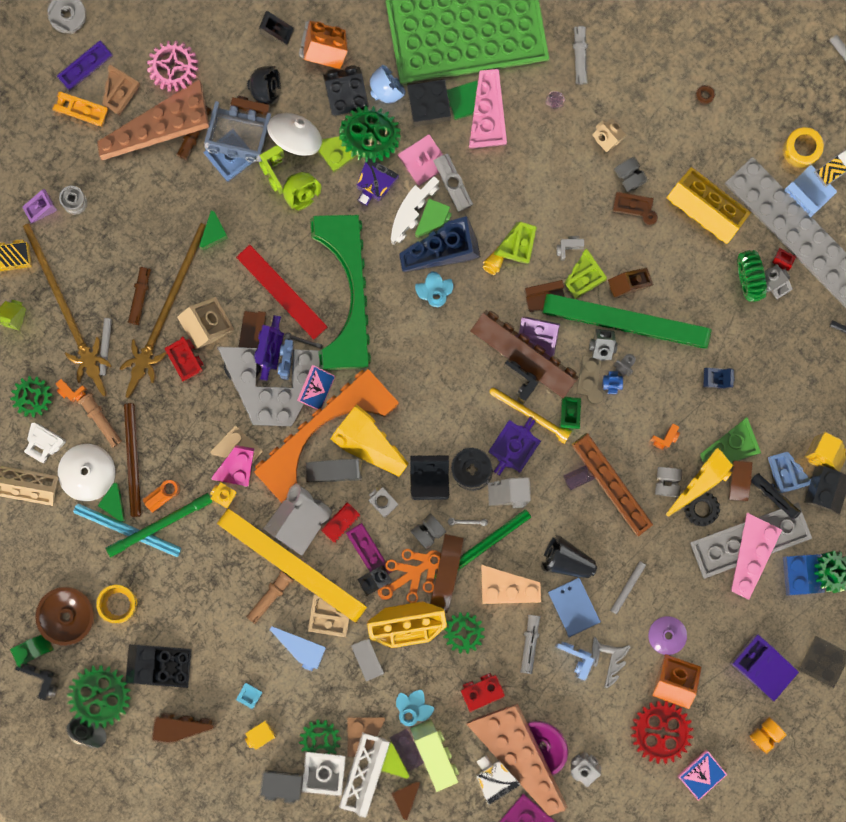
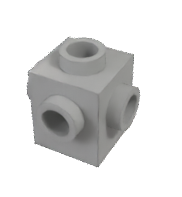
(777, 281)
(585, 768)

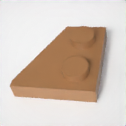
(119, 90)
(360, 725)

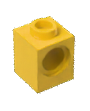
(259, 735)

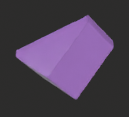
(39, 206)

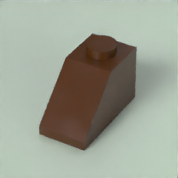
(630, 282)

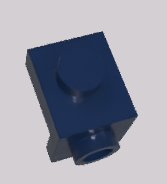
(719, 378)

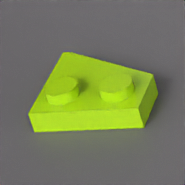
(334, 153)
(584, 276)

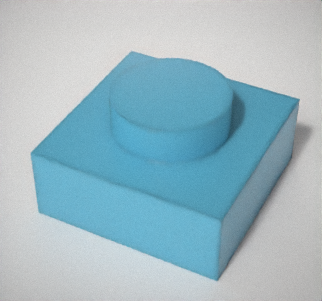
(249, 695)

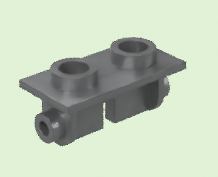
(624, 366)

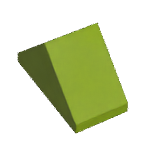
(393, 764)

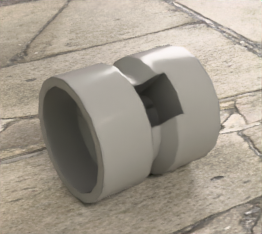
(73, 200)
(669, 475)

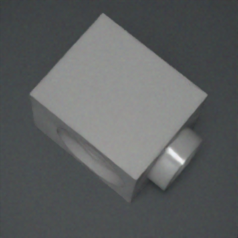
(391, 505)

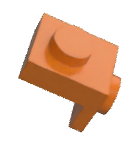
(65, 391)
(671, 436)

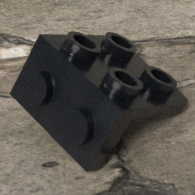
(345, 90)
(429, 477)
(48, 687)

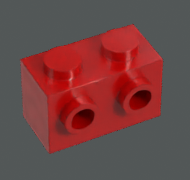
(482, 692)

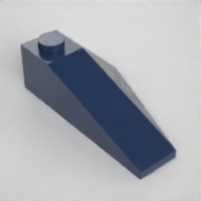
(446, 246)

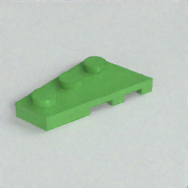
(736, 444)

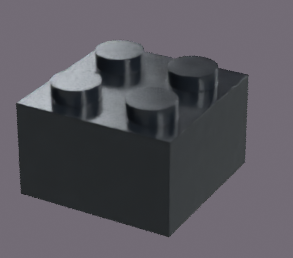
(429, 103)

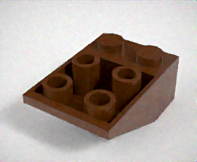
(173, 729)

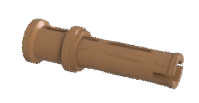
(95, 413)
(275, 589)

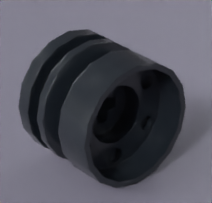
(463, 462)

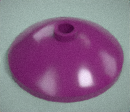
(556, 750)

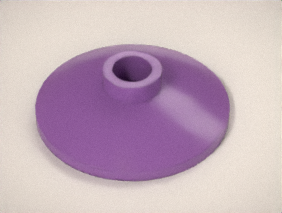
(660, 628)

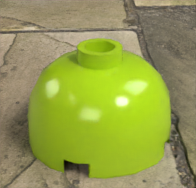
(300, 190)

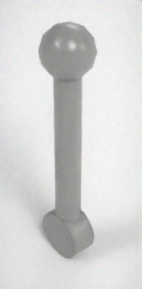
(483, 522)

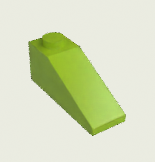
(12, 314)

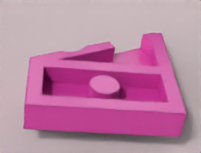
(236, 466)

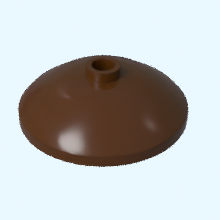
(51, 613)

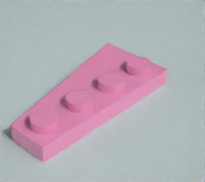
(488, 117)
(754, 551)

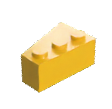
(827, 452)

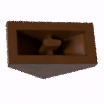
(405, 797)

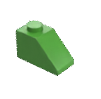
(433, 218)

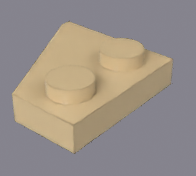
(235, 437)
(327, 619)

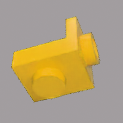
(223, 494)

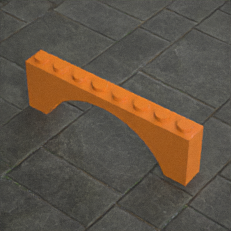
(367, 392)

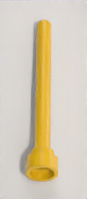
(562, 433)

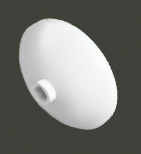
(294, 134)
(99, 477)

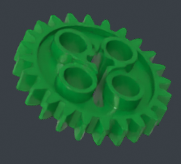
(370, 134)
(90, 681)

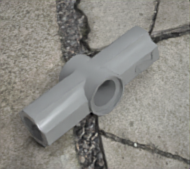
(447, 171)

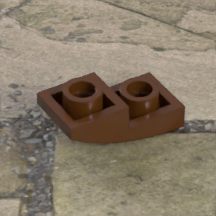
(740, 480)

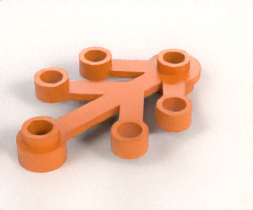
(413, 573)

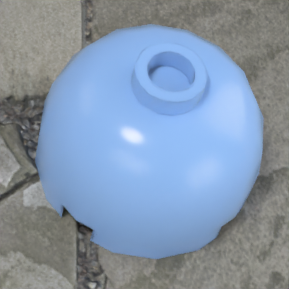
(385, 86)

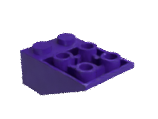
(764, 667)

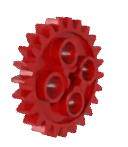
(664, 715)

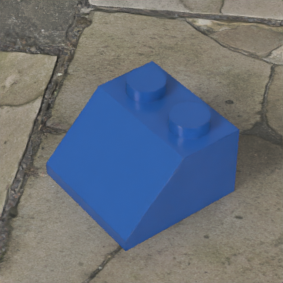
(800, 575)

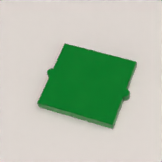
(463, 99)

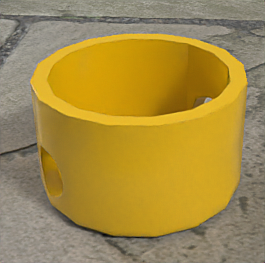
(791, 154)
(102, 603)

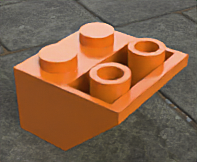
(325, 44)

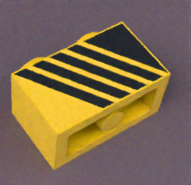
(15, 255)

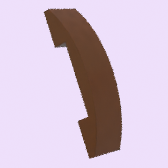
(447, 571)

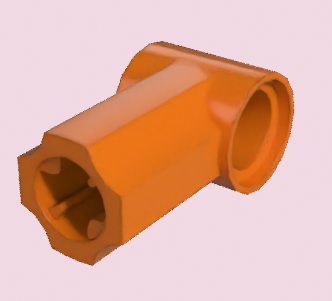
(160, 496)

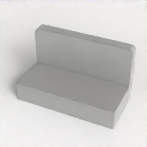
(367, 659)

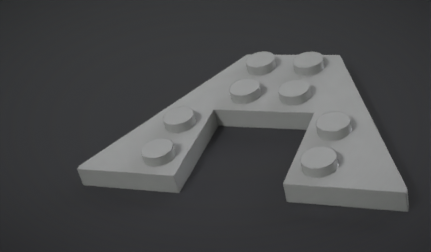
(268, 404)

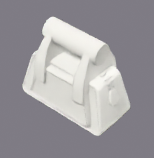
(44, 439)

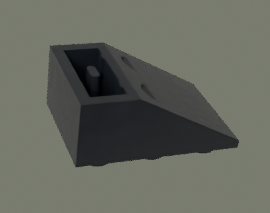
(158, 666)

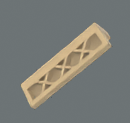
(27, 491)

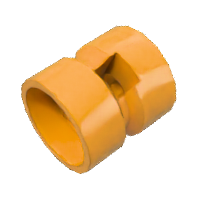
(767, 735)

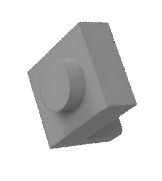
(571, 243)

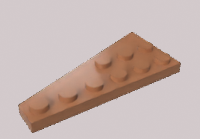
(172, 118)
(514, 745)

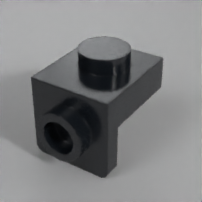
(374, 580)

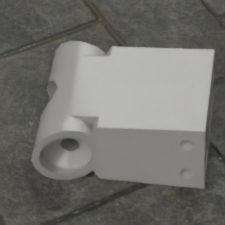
(298, 519)

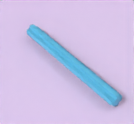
(125, 529)

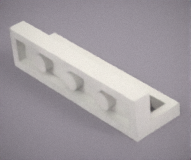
(371, 775)

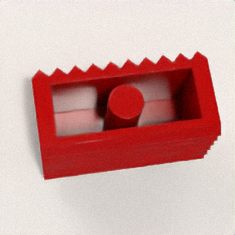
(340, 522)

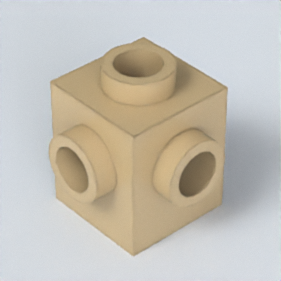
(608, 134)

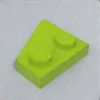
(518, 243)

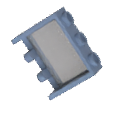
(236, 133)

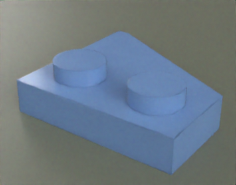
(787, 473)

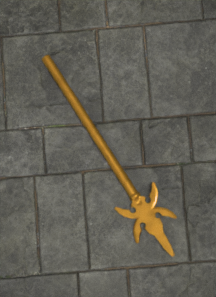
(87, 358)
(144, 359)

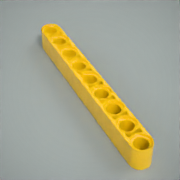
(291, 565)

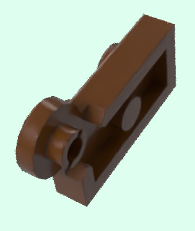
(636, 206)

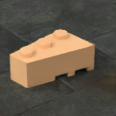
(507, 588)

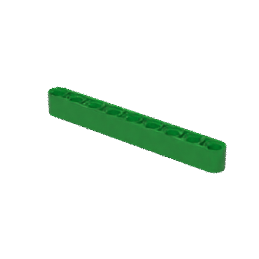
(627, 321)

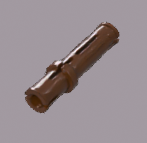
(189, 141)
(141, 287)

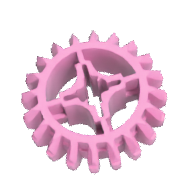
(165, 65)

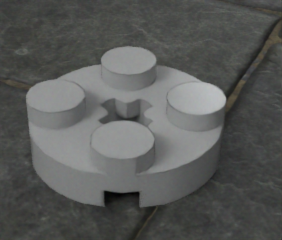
(69, 24)

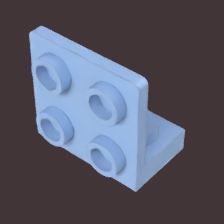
(809, 191)
(582, 668)

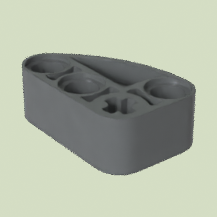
(334, 470)

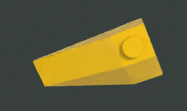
(364, 440)

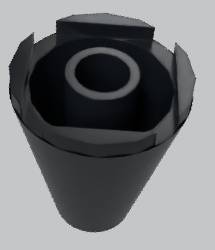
(567, 559)

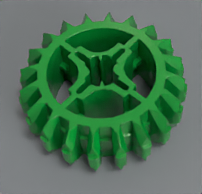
(752, 275)

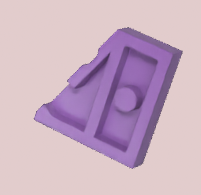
(541, 333)

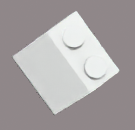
(323, 773)

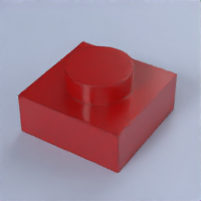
(784, 259)

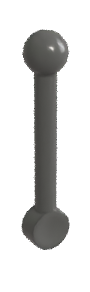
(288, 336)

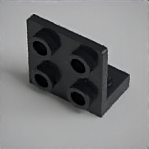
(528, 378)

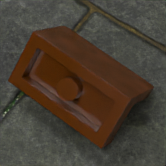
(536, 294)
(250, 329)

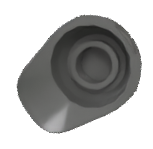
(85, 735)

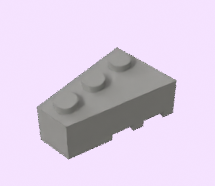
(509, 492)

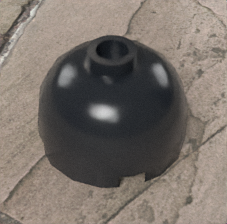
(264, 84)

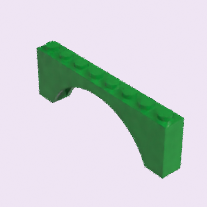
(343, 239)

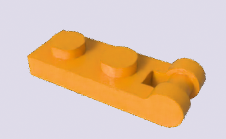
(81, 109)

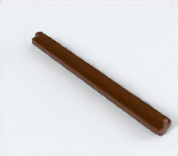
(132, 460)

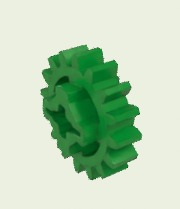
(40, 392)
(830, 580)
(462, 623)
(312, 734)

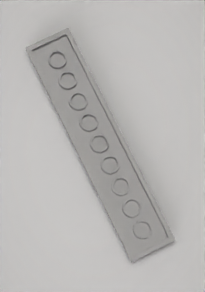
(791, 226)

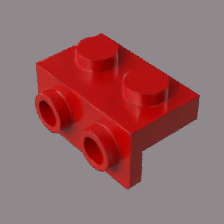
(184, 359)

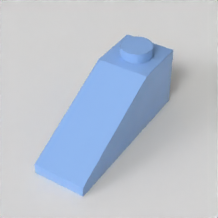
(303, 650)

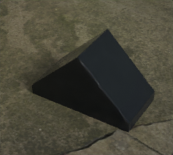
(275, 28)

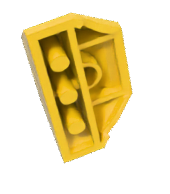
(406, 624)

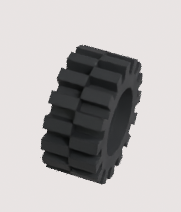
(703, 520)

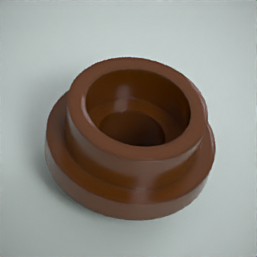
(705, 88)

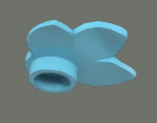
(434, 286)
(415, 705)

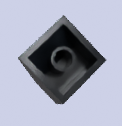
(827, 489)

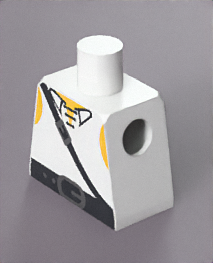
(495, 779)

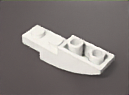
(406, 215)

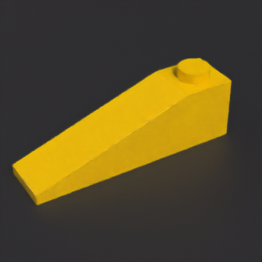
(711, 474)

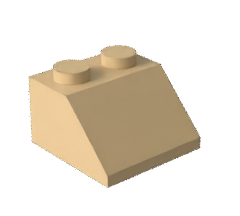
(205, 322)

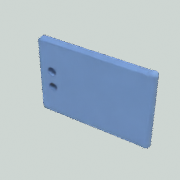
(574, 607)

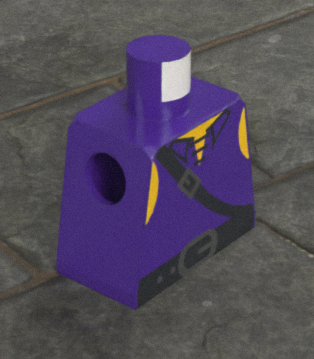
(375, 181)

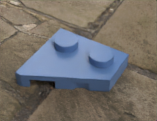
(285, 367)

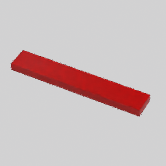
(282, 292)

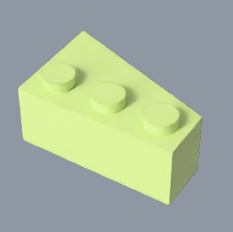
(435, 755)

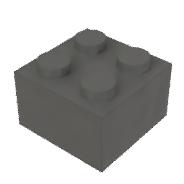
(281, 785)

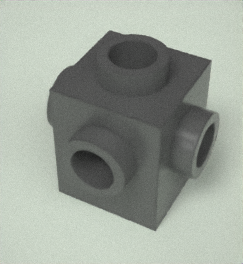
(603, 344)

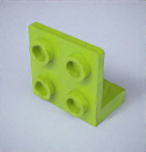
(272, 157)

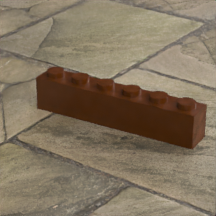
(519, 349)

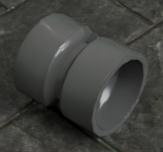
(631, 174)
(428, 531)

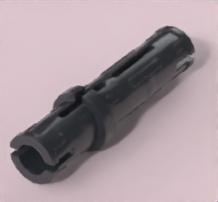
(771, 492)

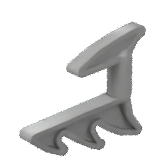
(617, 654)

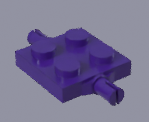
(269, 347)
(514, 446)

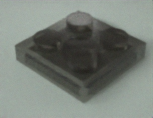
(823, 662)

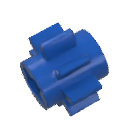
(612, 382)

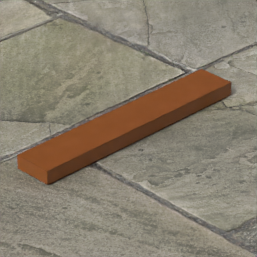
(612, 484)

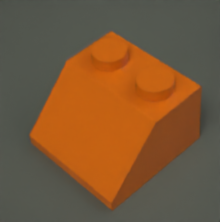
(677, 681)

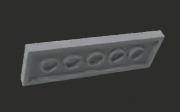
(720, 550)

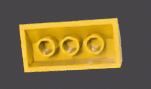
(708, 205)

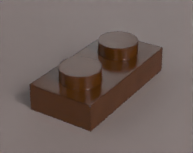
(244, 104)

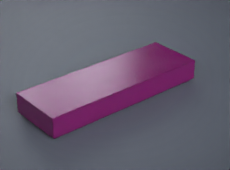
(366, 548)

